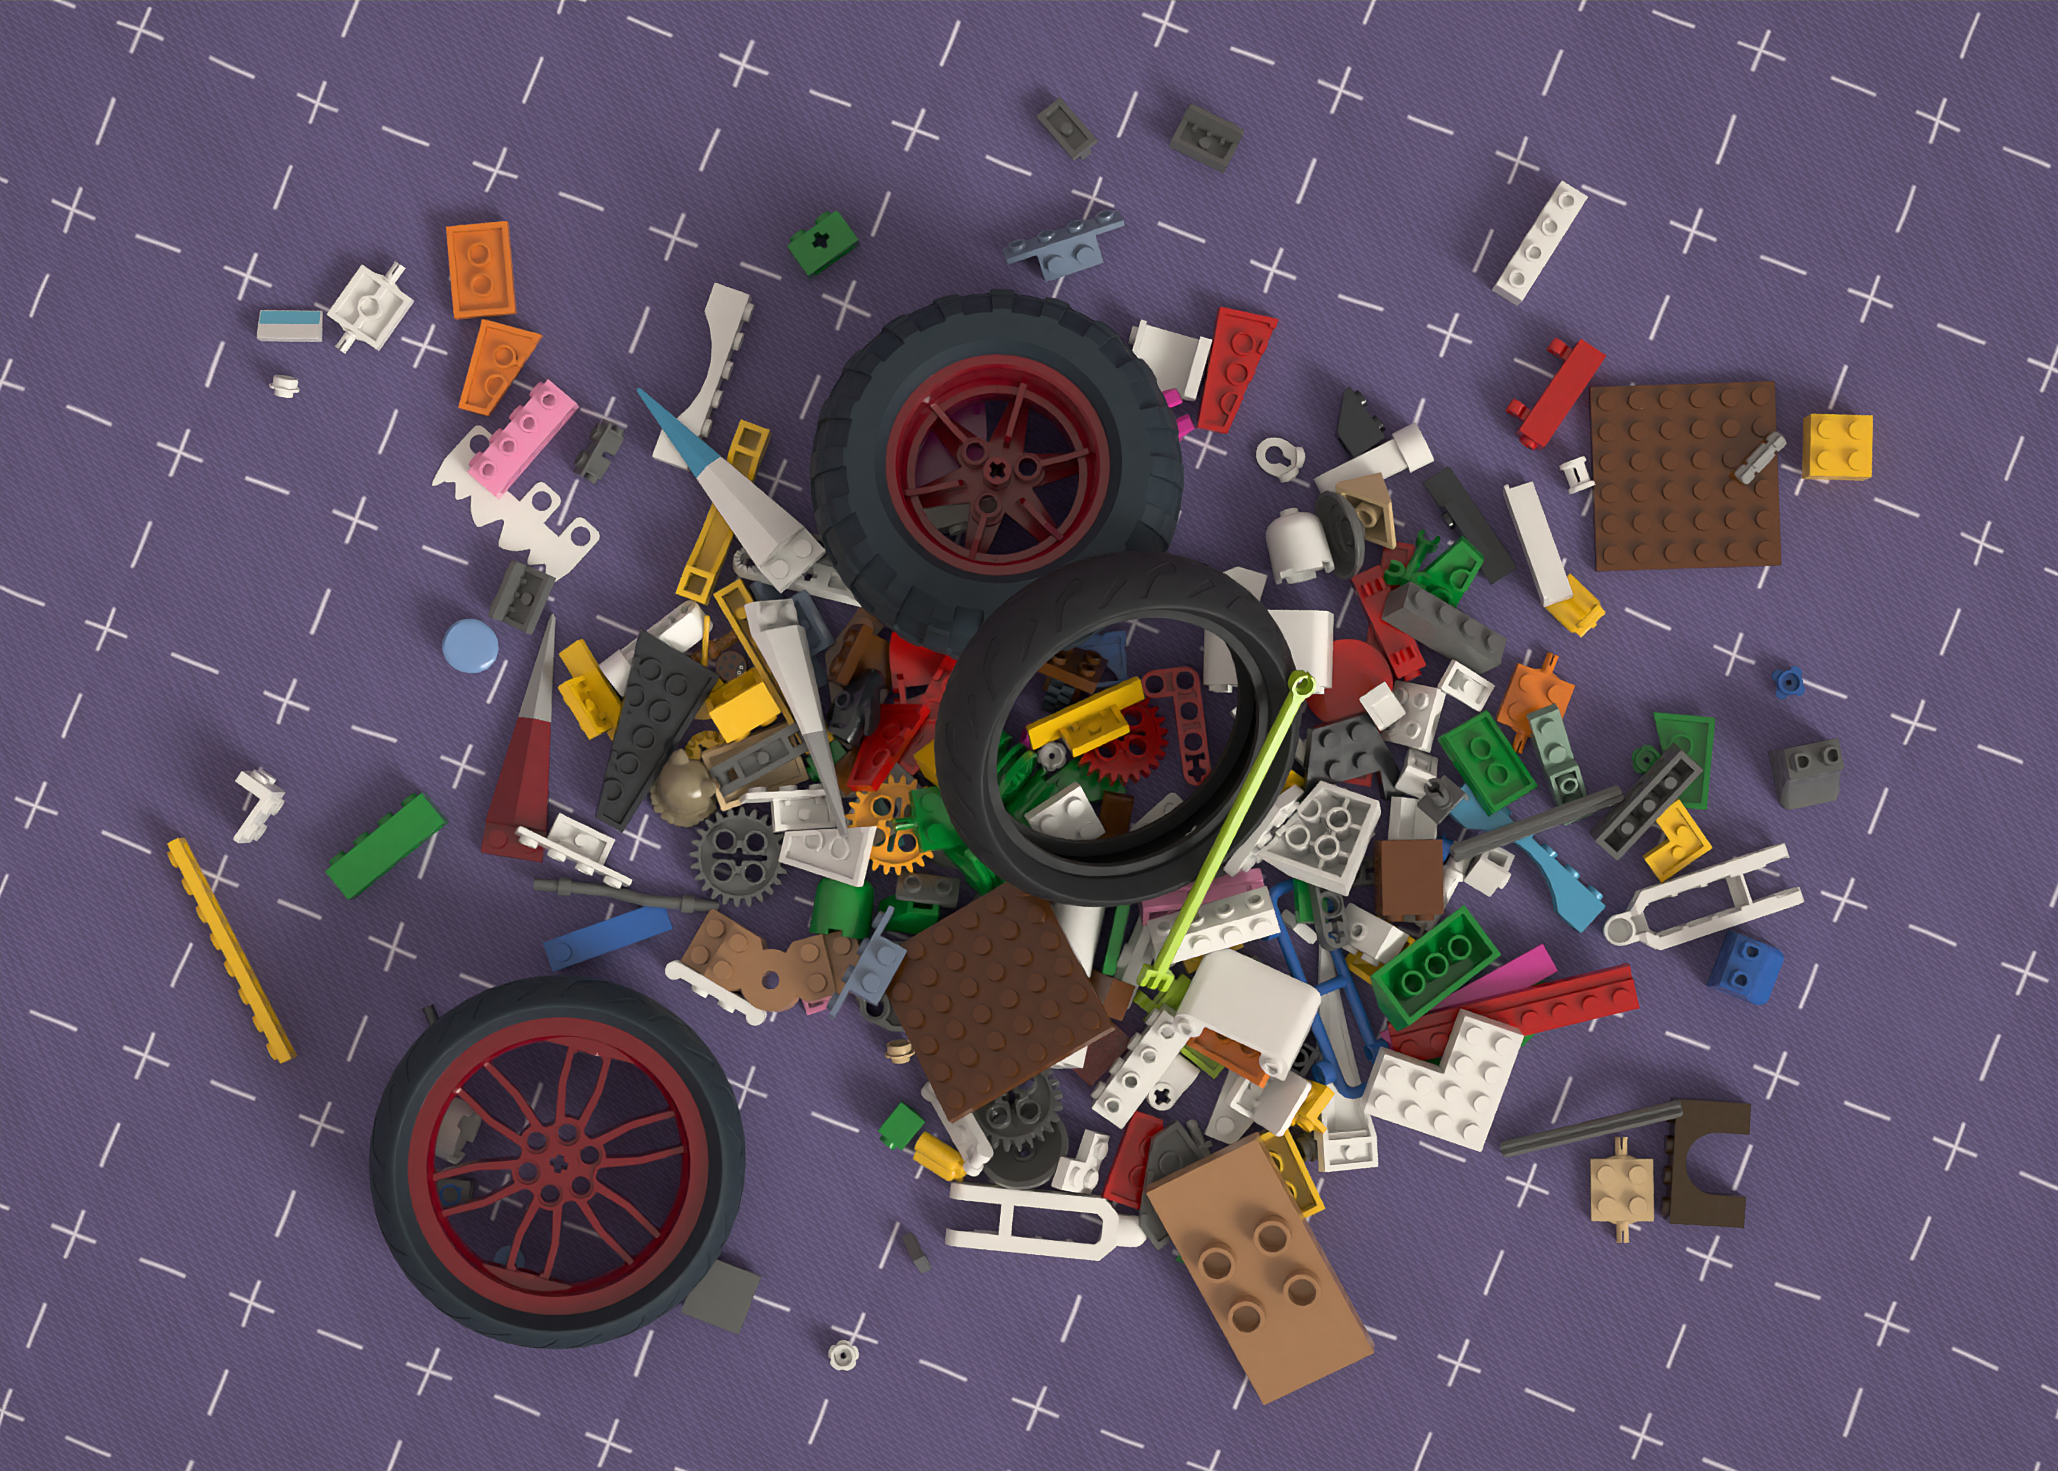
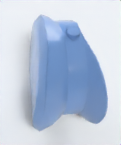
(470, 646)

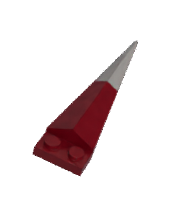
(523, 784)

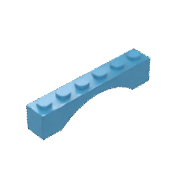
(1570, 898)

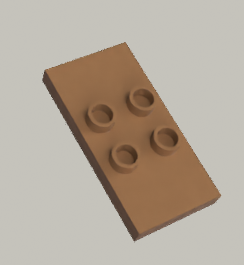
(1260, 1268)

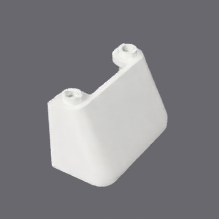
(1249, 1006)

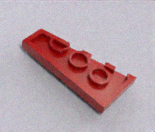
(926, 732)

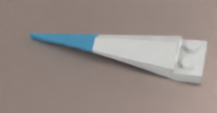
(766, 531)

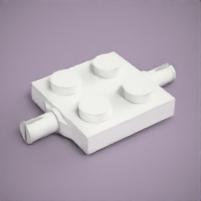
(370, 307)

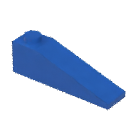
(606, 936)

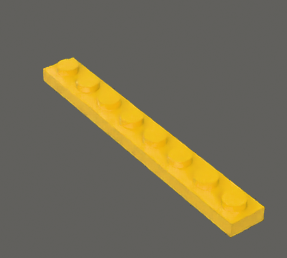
(225, 940)

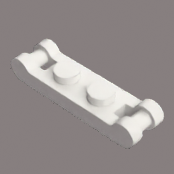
(704, 986)
(965, 1135)

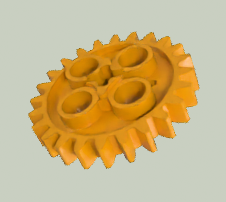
(865, 817)

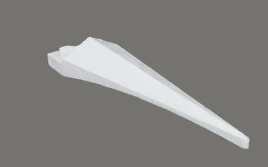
(1350, 1133)

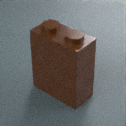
(1408, 878)

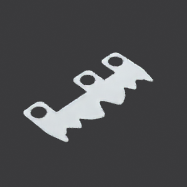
(522, 522)

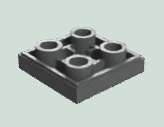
(723, 1296)

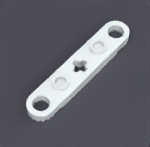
(824, 580)

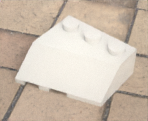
(1325, 838)

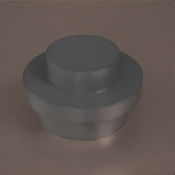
(1307, 1147)

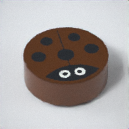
(730, 665)

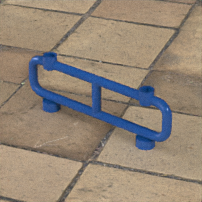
(1327, 1070)

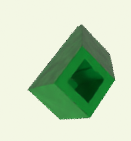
(909, 915)

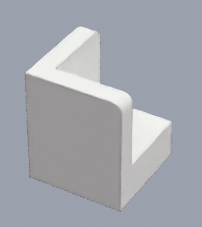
(1382, 706)

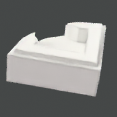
(1301, 929)

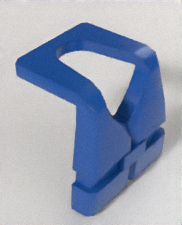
(1110, 647)

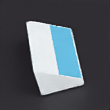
(290, 326)

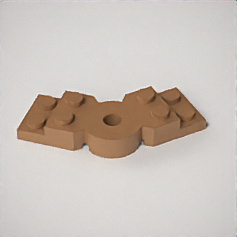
(742, 962)

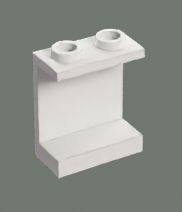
(1174, 358)

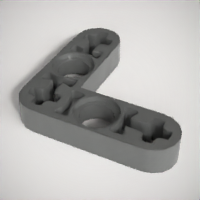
(1340, 926)

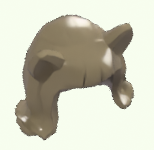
(683, 791)

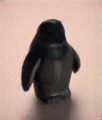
(857, 708)

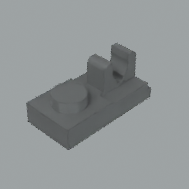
(1067, 129)

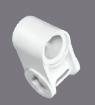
(1176, 1080)

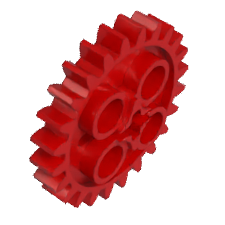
(1124, 763)

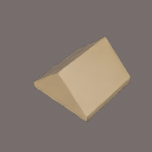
(1373, 507)

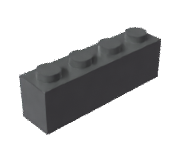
(1443, 628)

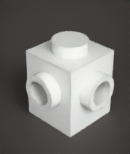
(1488, 875)

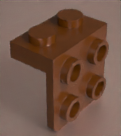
(858, 653)

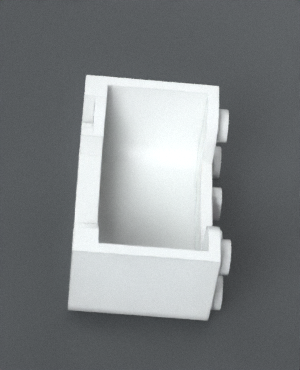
(1307, 635)

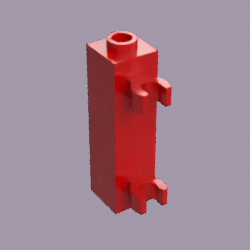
(1559, 395)
(1397, 647)

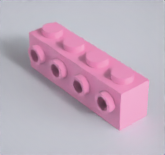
(523, 438)

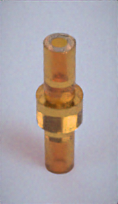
(715, 647)

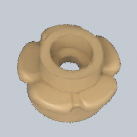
(899, 1051)

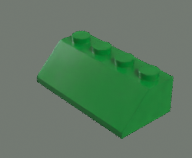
(1432, 968)

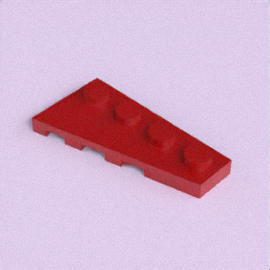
(1234, 354)

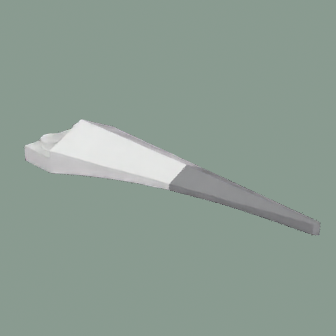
(788, 655)

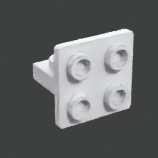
(1420, 722)

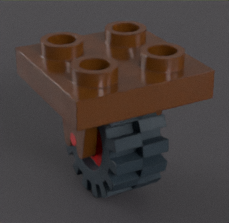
(1069, 675)

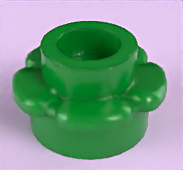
(1639, 755)

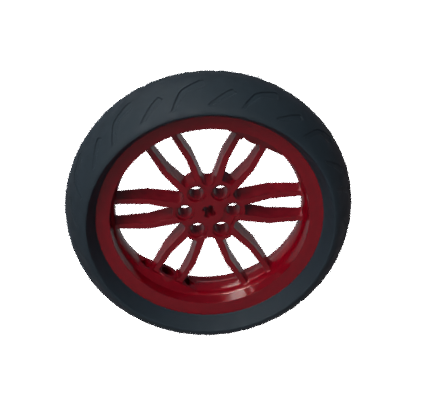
(519, 1302)

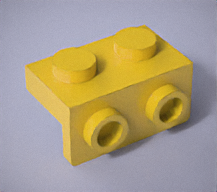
(1312, 1107)

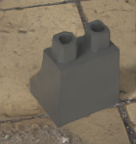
(1807, 773)

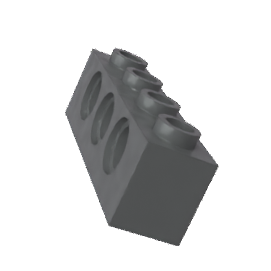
(1646, 801)

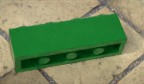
(386, 846)

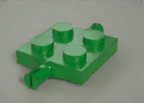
(929, 821)

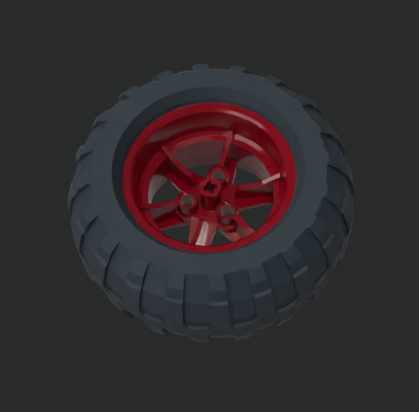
(968, 354)

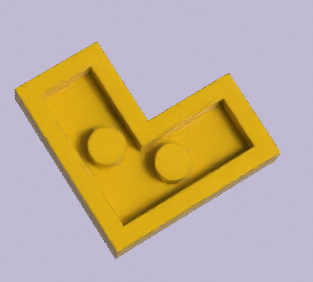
(1682, 846)

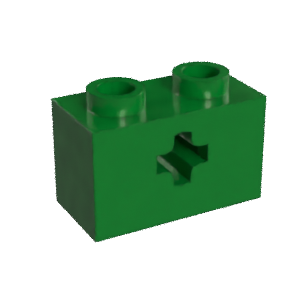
(817, 259)

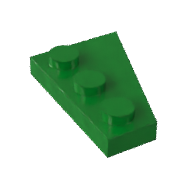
(1454, 571)
(1696, 738)

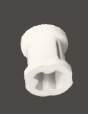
(1568, 469)

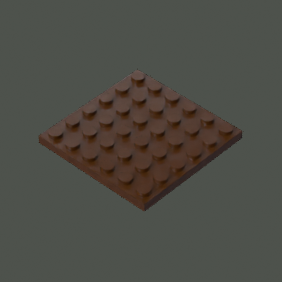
(1669, 477)
(994, 998)

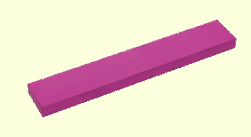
(1511, 976)

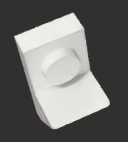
(1465, 686)
(1416, 772)

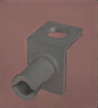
(1441, 798)

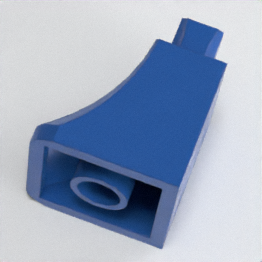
(1746, 968)

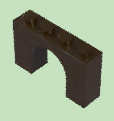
(1683, 1200)

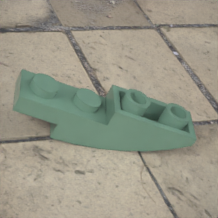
(1556, 756)

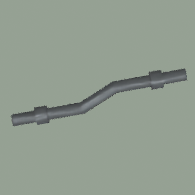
(565, 886)

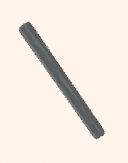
(1536, 823)
(1591, 1128)

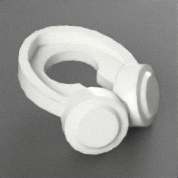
(1284, 473)

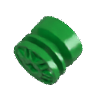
(1013, 766)

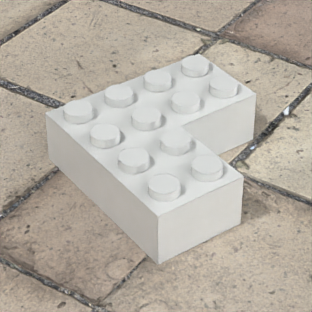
(1452, 1098)

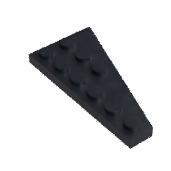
(655, 712)

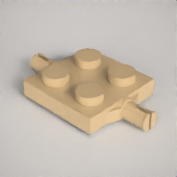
(1621, 1189)

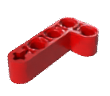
(1184, 726)

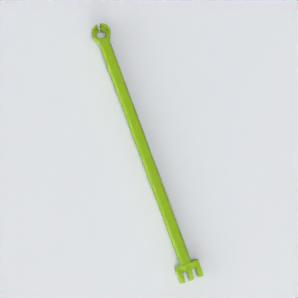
(1159, 974)

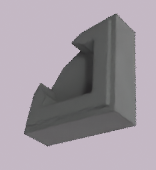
(916, 1252)

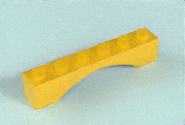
(716, 535)

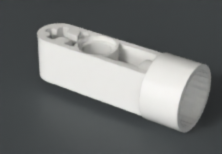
(1404, 451)
(679, 629)

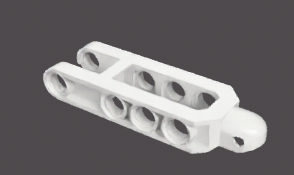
(1632, 925)
(1117, 1228)

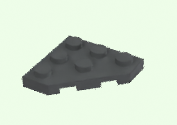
(1168, 1152)

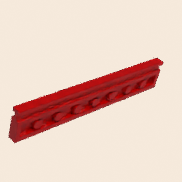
(1529, 1009)

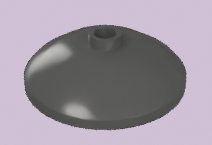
(1023, 1173)

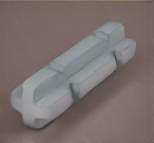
(1760, 458)

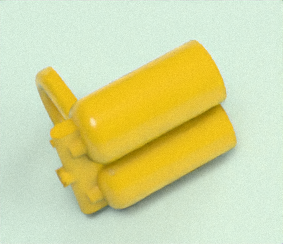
(1579, 612)
(939, 1158)

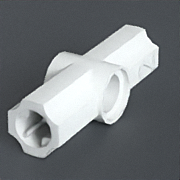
(1134, 955)

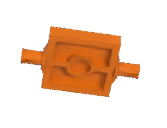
(1531, 691)

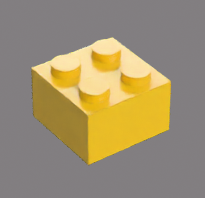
(1837, 447)
(742, 706)

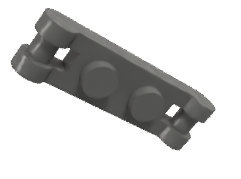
(759, 759)

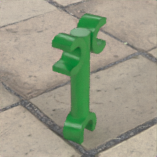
(1400, 575)

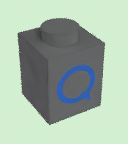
(455, 1189)

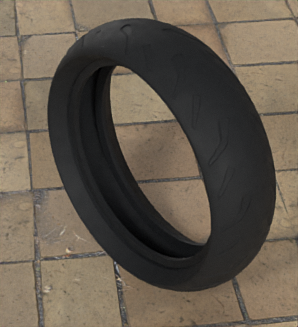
(1035, 628)

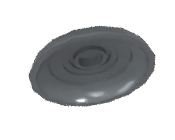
(1343, 533)

